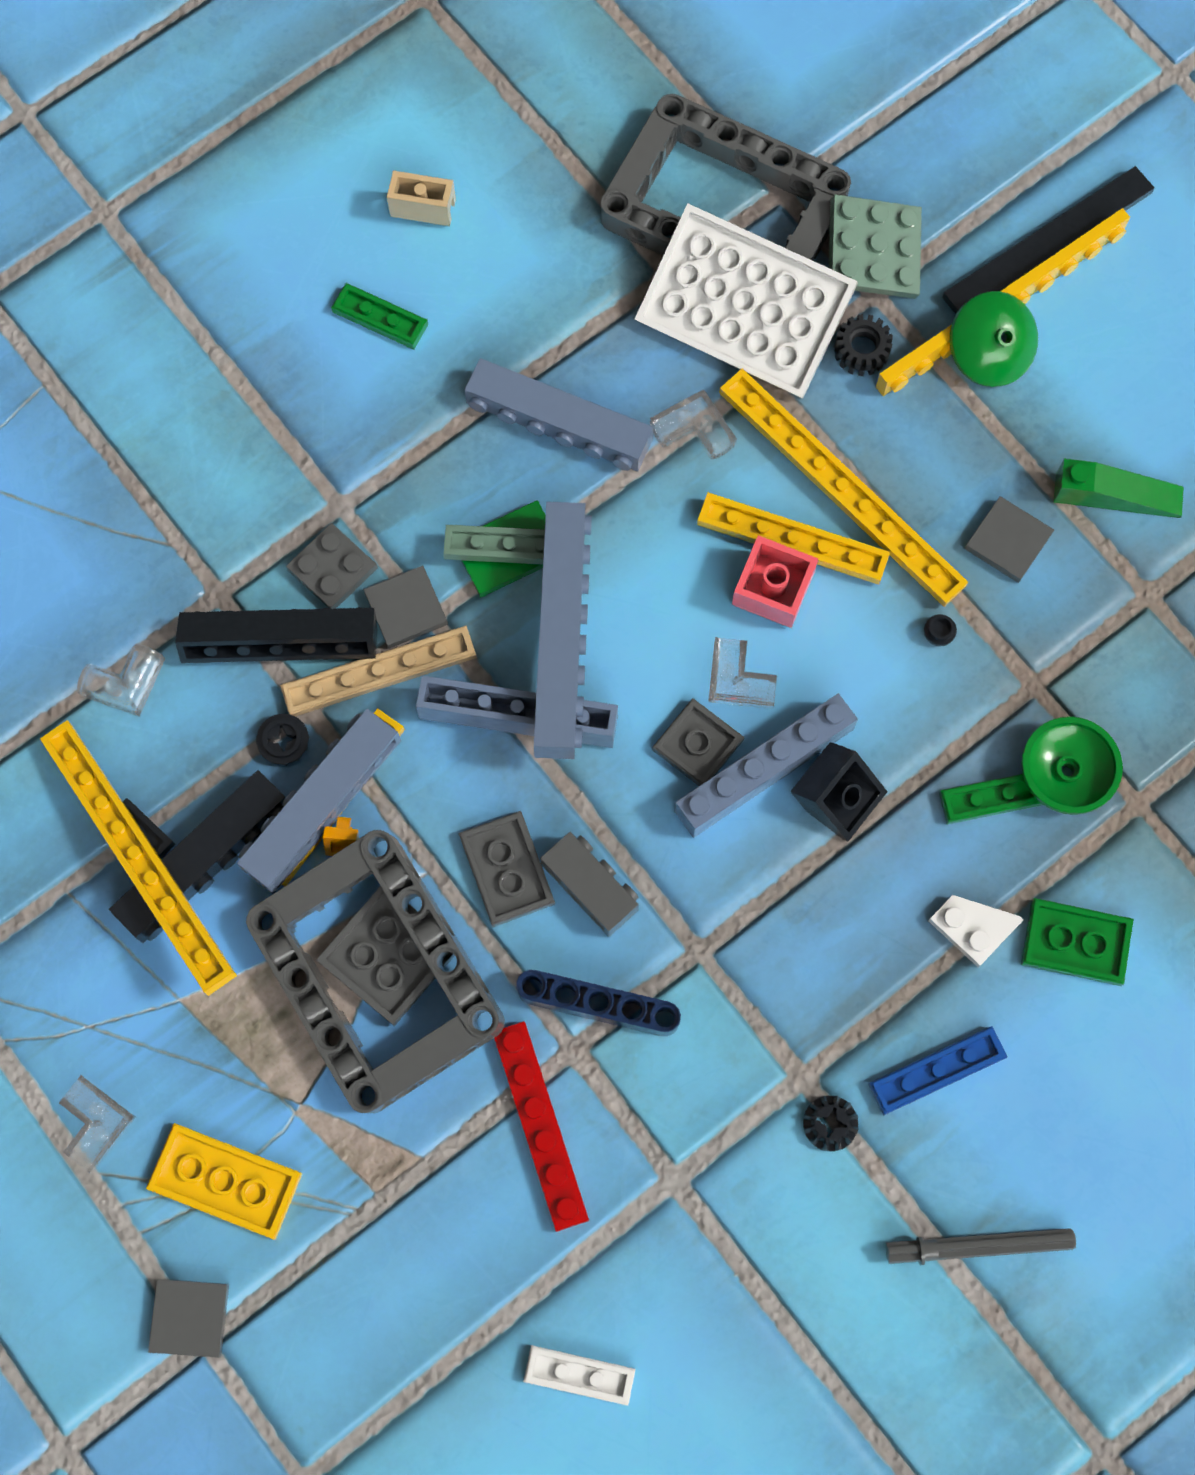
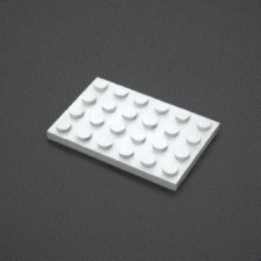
(746, 300)

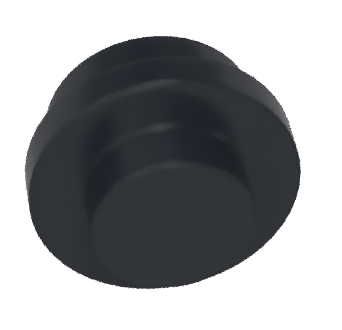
(940, 630)

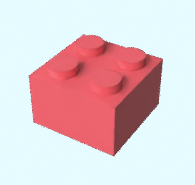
(774, 581)

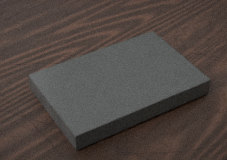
(506, 869)

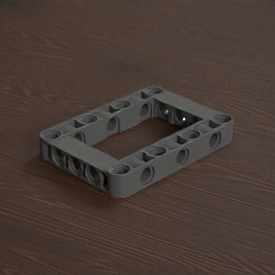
(746, 151)
(432, 937)

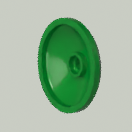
(978, 342)
(1083, 749)

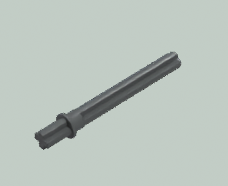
(979, 1246)

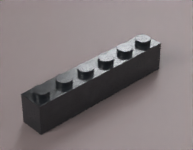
(276, 635)
(206, 850)

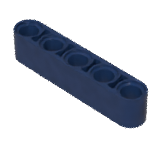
(585, 991)

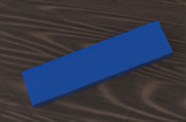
(937, 1070)

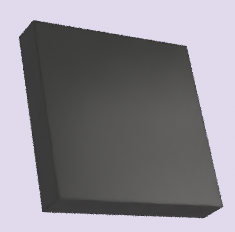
(1009, 539)
(406, 607)
(698, 743)
(188, 1318)

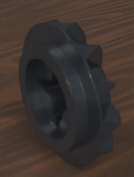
(270, 731)
(816, 1131)

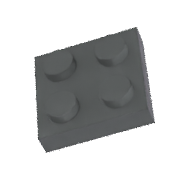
(332, 567)

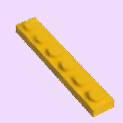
(831, 549)

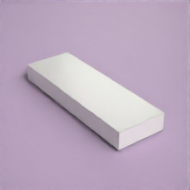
(579, 1375)

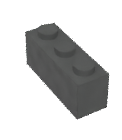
(590, 883)

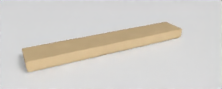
(378, 673)

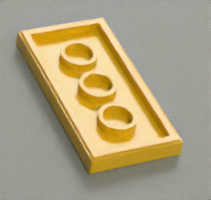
(224, 1181)

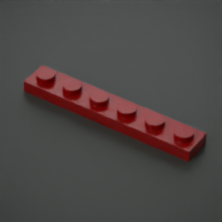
(541, 1127)

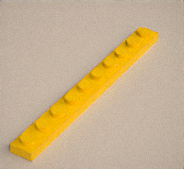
(1037, 279)
(843, 487)
(139, 858)

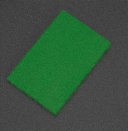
(494, 575)
(1077, 942)

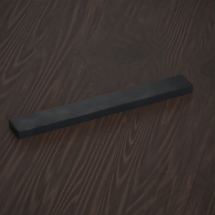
(1051, 238)

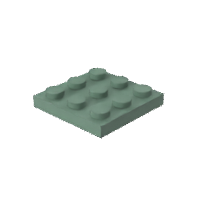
(876, 245)

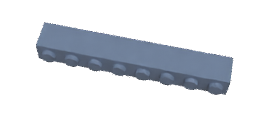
(560, 631)

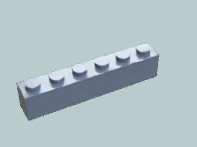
(558, 415)
(505, 709)
(765, 765)
(319, 800)

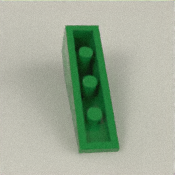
(1115, 489)

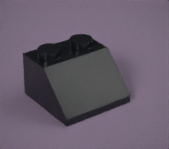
(839, 790)

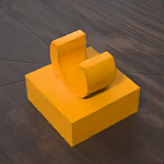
(339, 837)

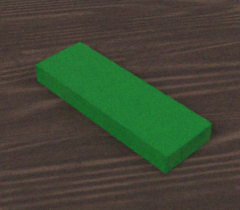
(379, 316)
(986, 799)

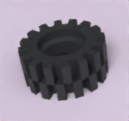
(868, 329)

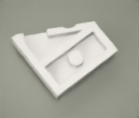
(974, 927)

